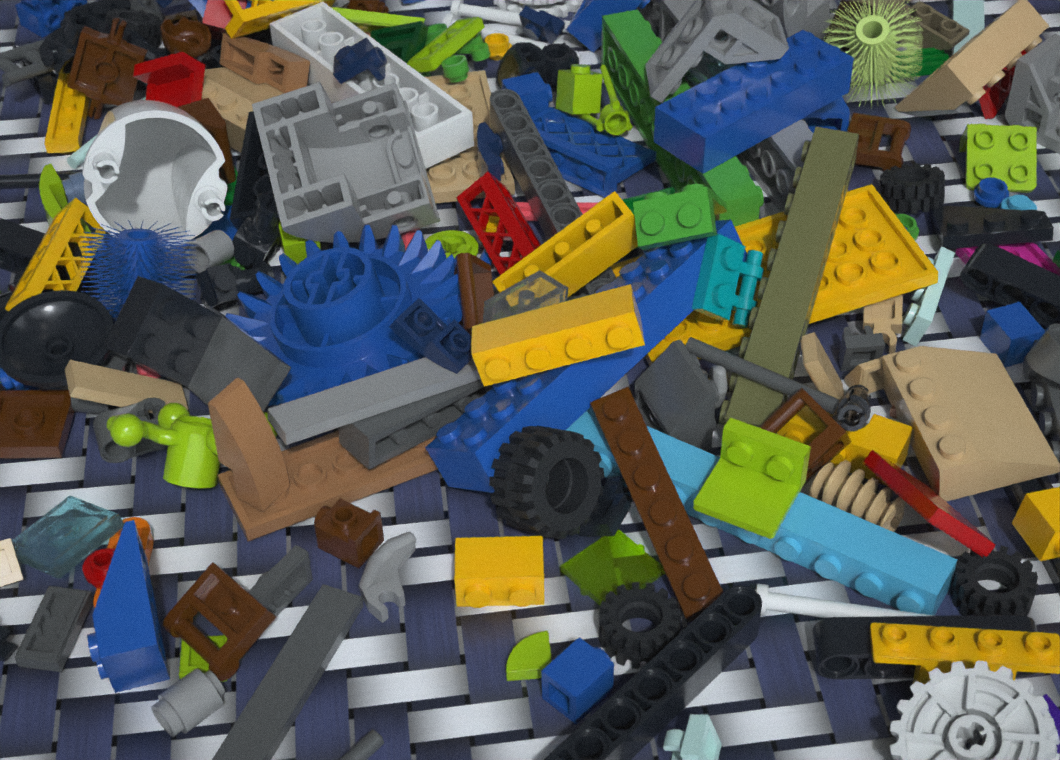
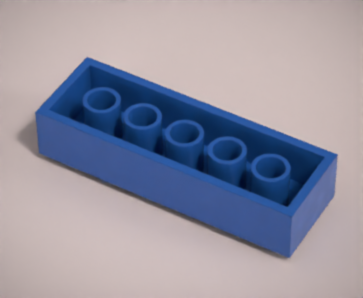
(751, 102)

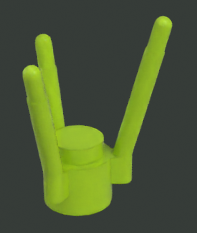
(613, 115)

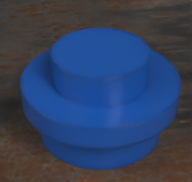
(991, 192)

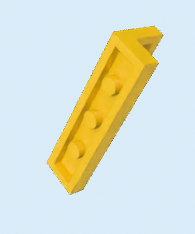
(260, 16)
(49, 253)

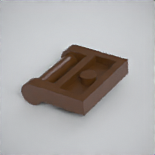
(870, 134)
(229, 610)

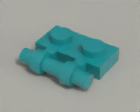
(719, 279)

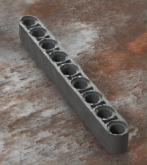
(537, 172)

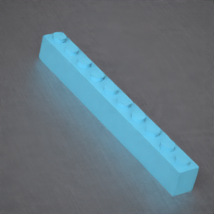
(812, 533)

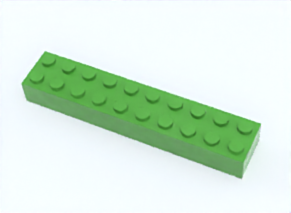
(625, 51)

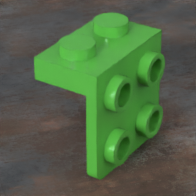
(677, 216)

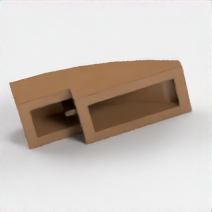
(264, 63)
(248, 446)

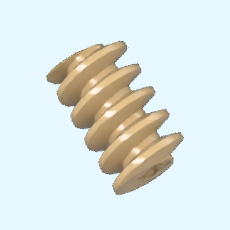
(849, 494)

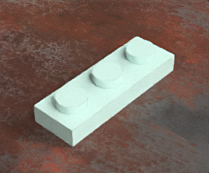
(920, 315)

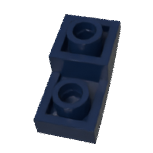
(489, 150)
(432, 338)

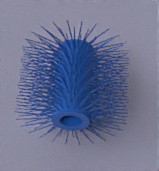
(137, 256)

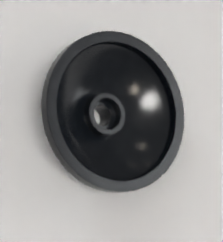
(50, 331)

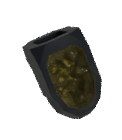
(520, 60)

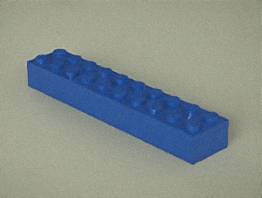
(664, 292)

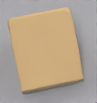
(867, 374)

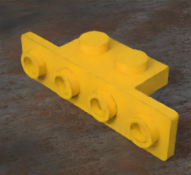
(941, 646)

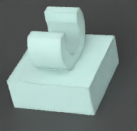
(698, 741)

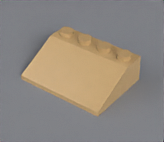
(979, 61)
(234, 99)
(965, 420)

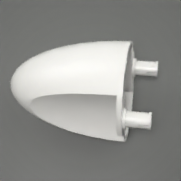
(152, 168)

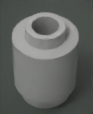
(188, 702)

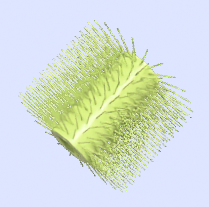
(873, 48)

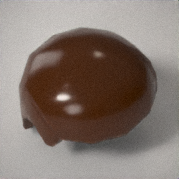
(186, 37)

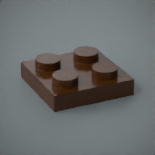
(34, 423)

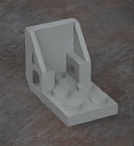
(751, 32)
(1035, 93)

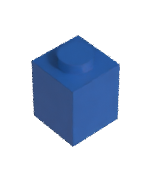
(532, 91)
(1010, 333)
(578, 680)

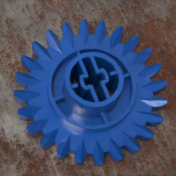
(338, 308)

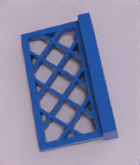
(585, 163)

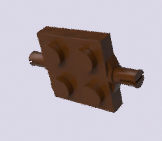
(105, 67)

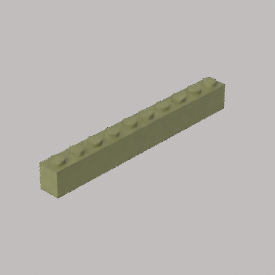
(795, 272)

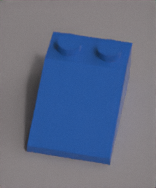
(126, 620)

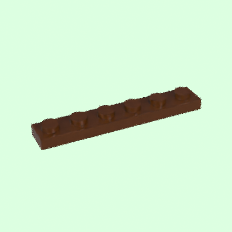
(657, 503)

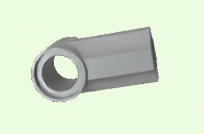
(210, 251)

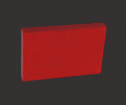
(929, 504)

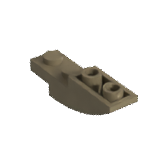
(936, 28)

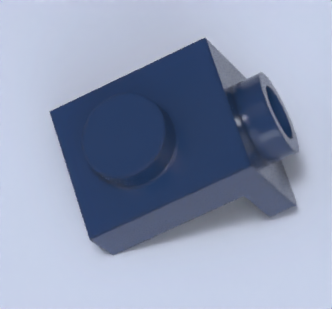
(541, 25)
(357, 58)

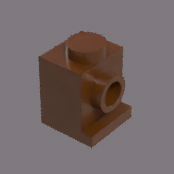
(348, 532)

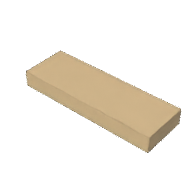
(118, 387)

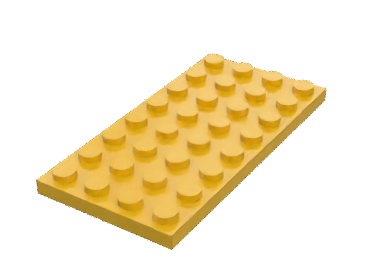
(866, 264)

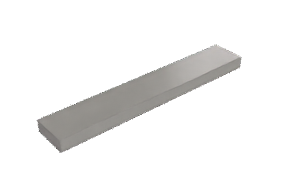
(365, 398)

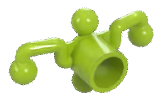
(190, 441)

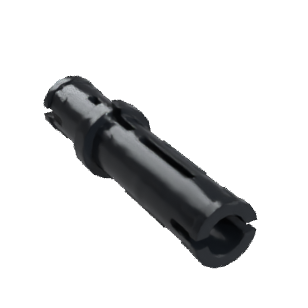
(857, 409)

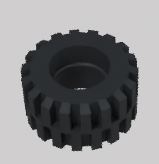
(523, 474)

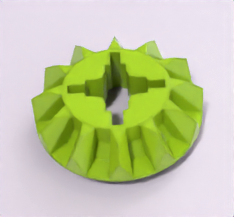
(454, 242)

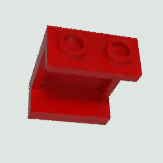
(172, 79)

